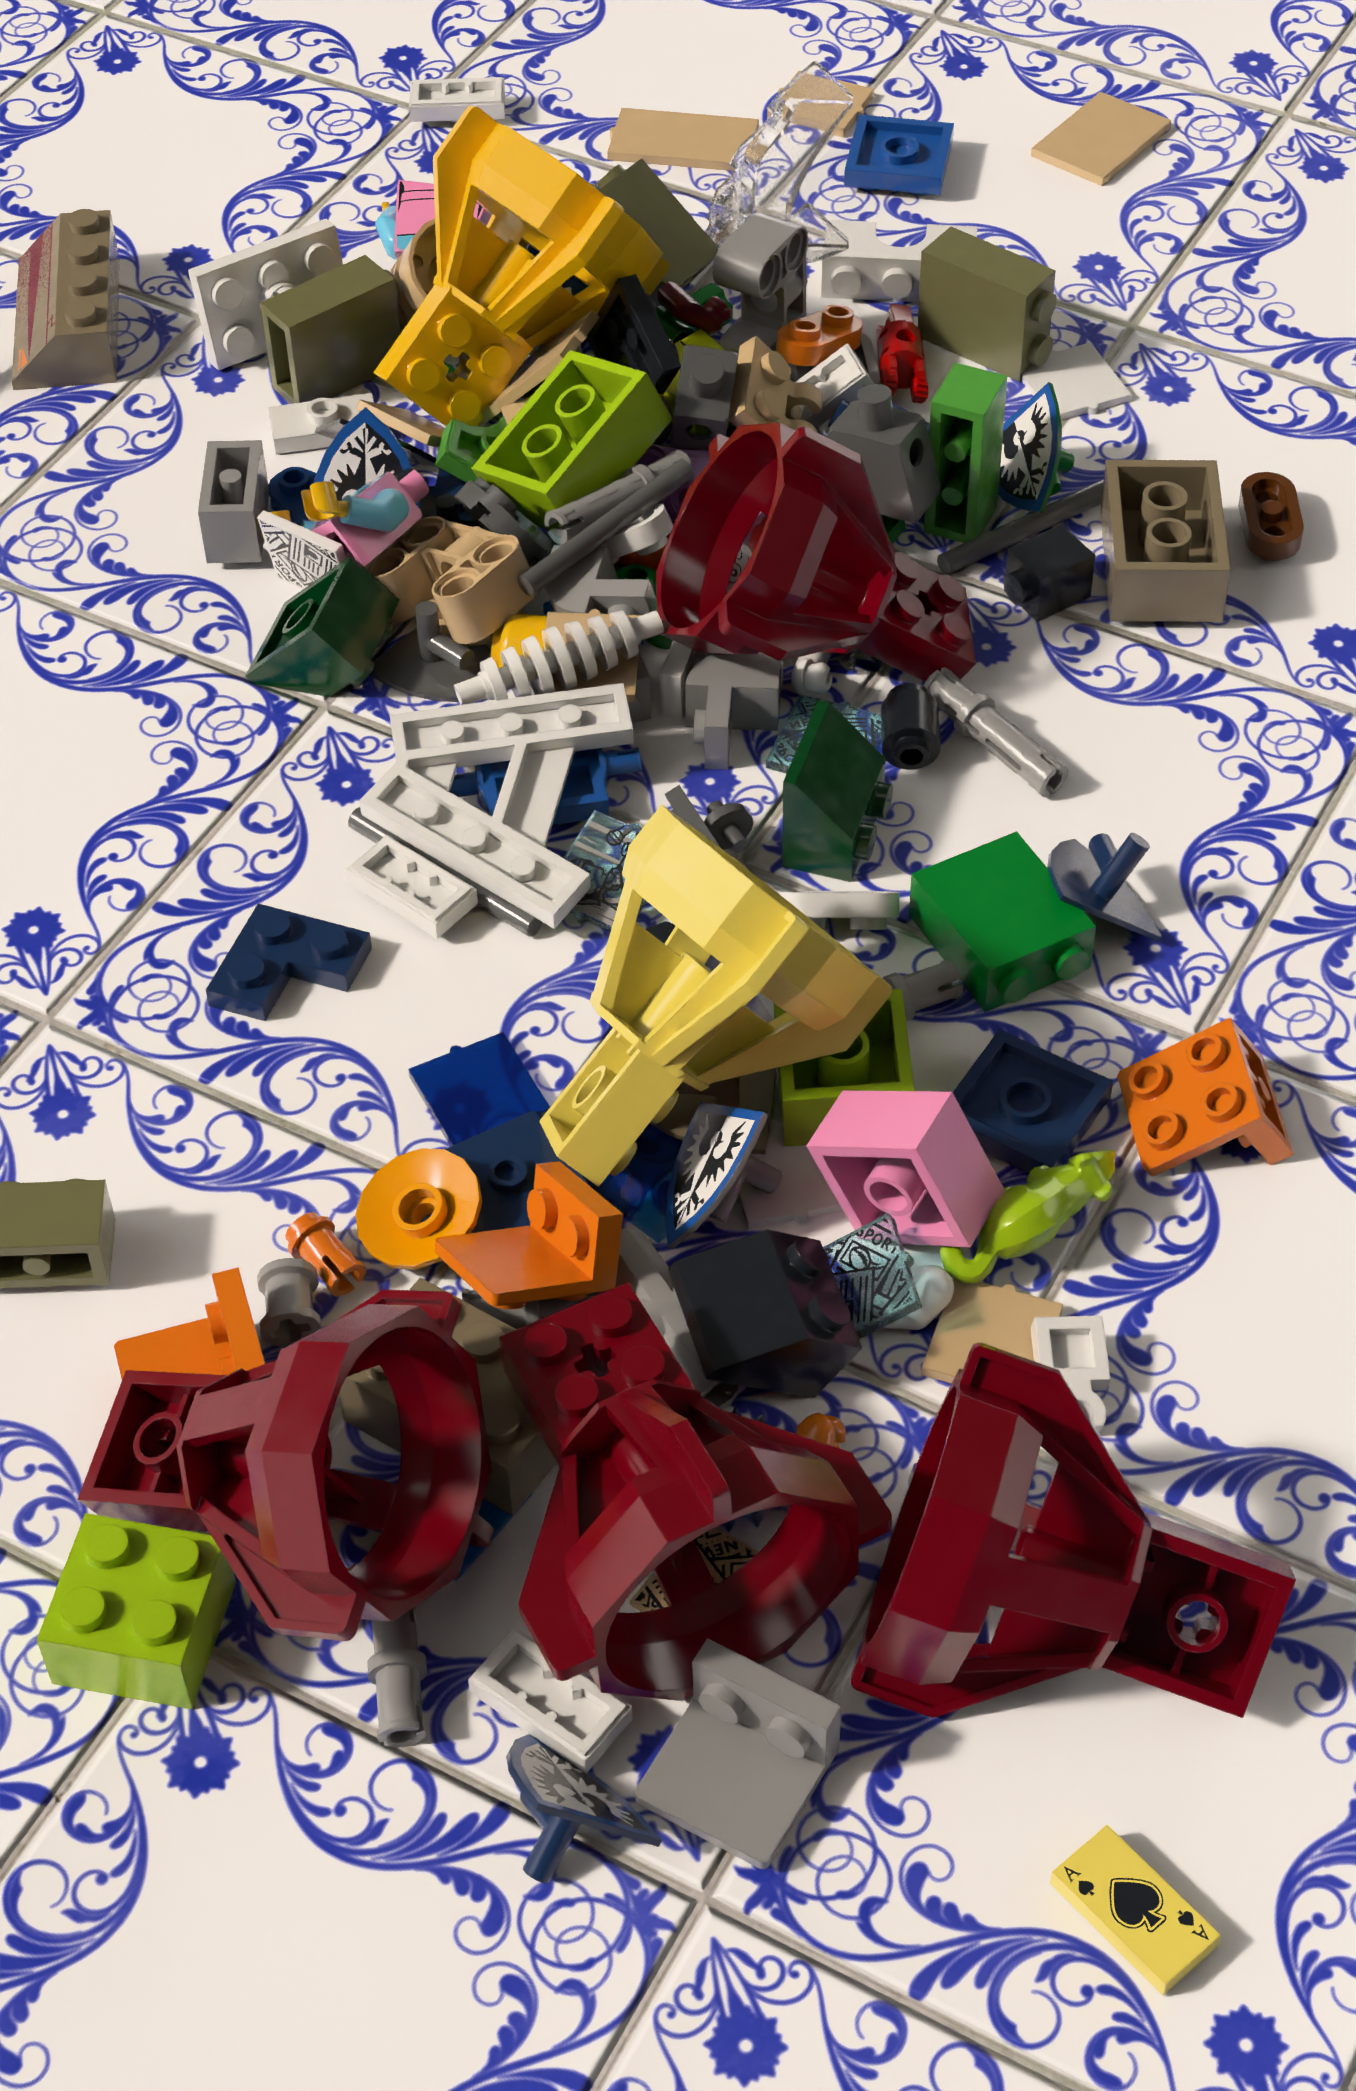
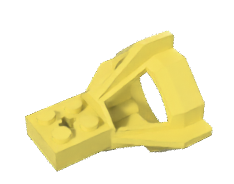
(690, 1022)

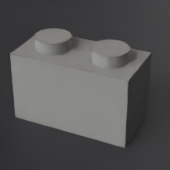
(231, 500)

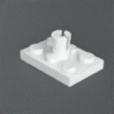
(234, 285)

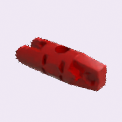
(902, 354)

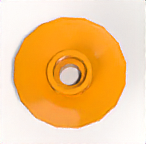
(407, 1192)

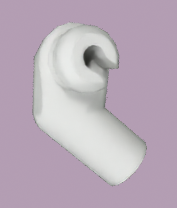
(812, 674)
(935, 1293)

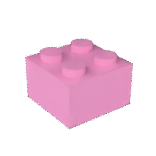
(907, 1159)

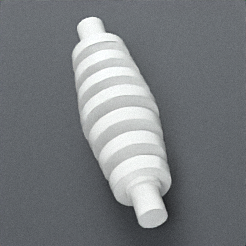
(560, 657)

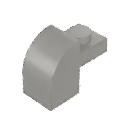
(595, 585)
(731, 694)

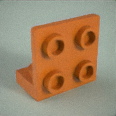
(1202, 1097)
(560, 1255)
(204, 1346)

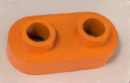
(819, 335)

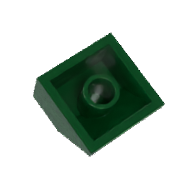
(326, 633)
(832, 797)

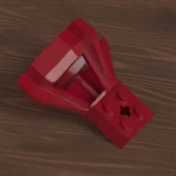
(820, 568)
(255, 1459)
(647, 1475)
(1087, 1572)

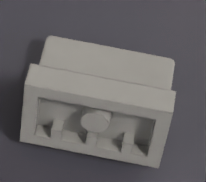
(742, 1756)

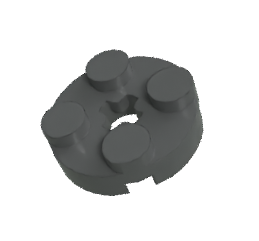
(493, 512)

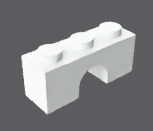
(876, 269)

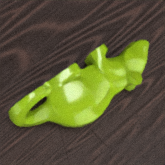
(1033, 1213)

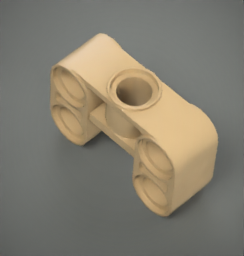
(460, 567)

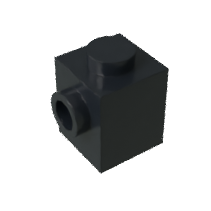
(1049, 573)

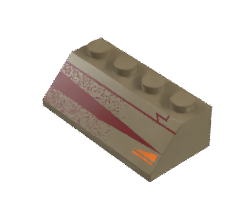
(68, 304)

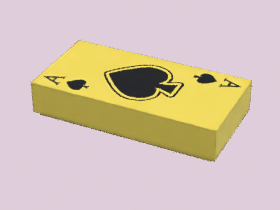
(1135, 1909)

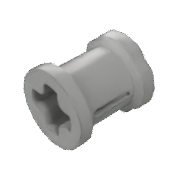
(288, 1301)

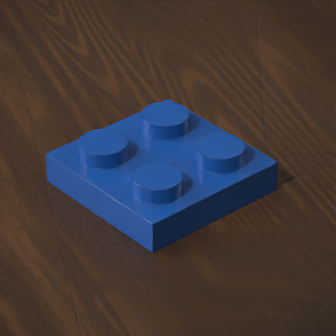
(899, 155)

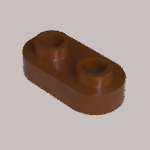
(1270, 516)

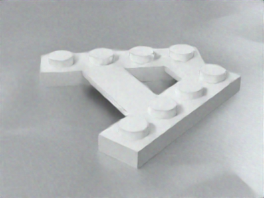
(508, 848)

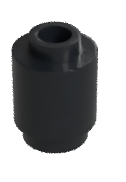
(910, 727)

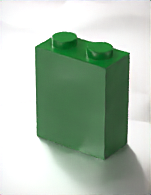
(1001, 921)

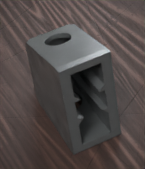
(703, 395)
(893, 451)

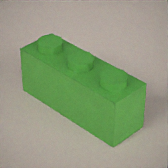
(967, 451)

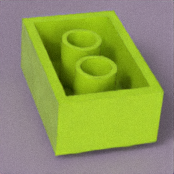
(574, 435)

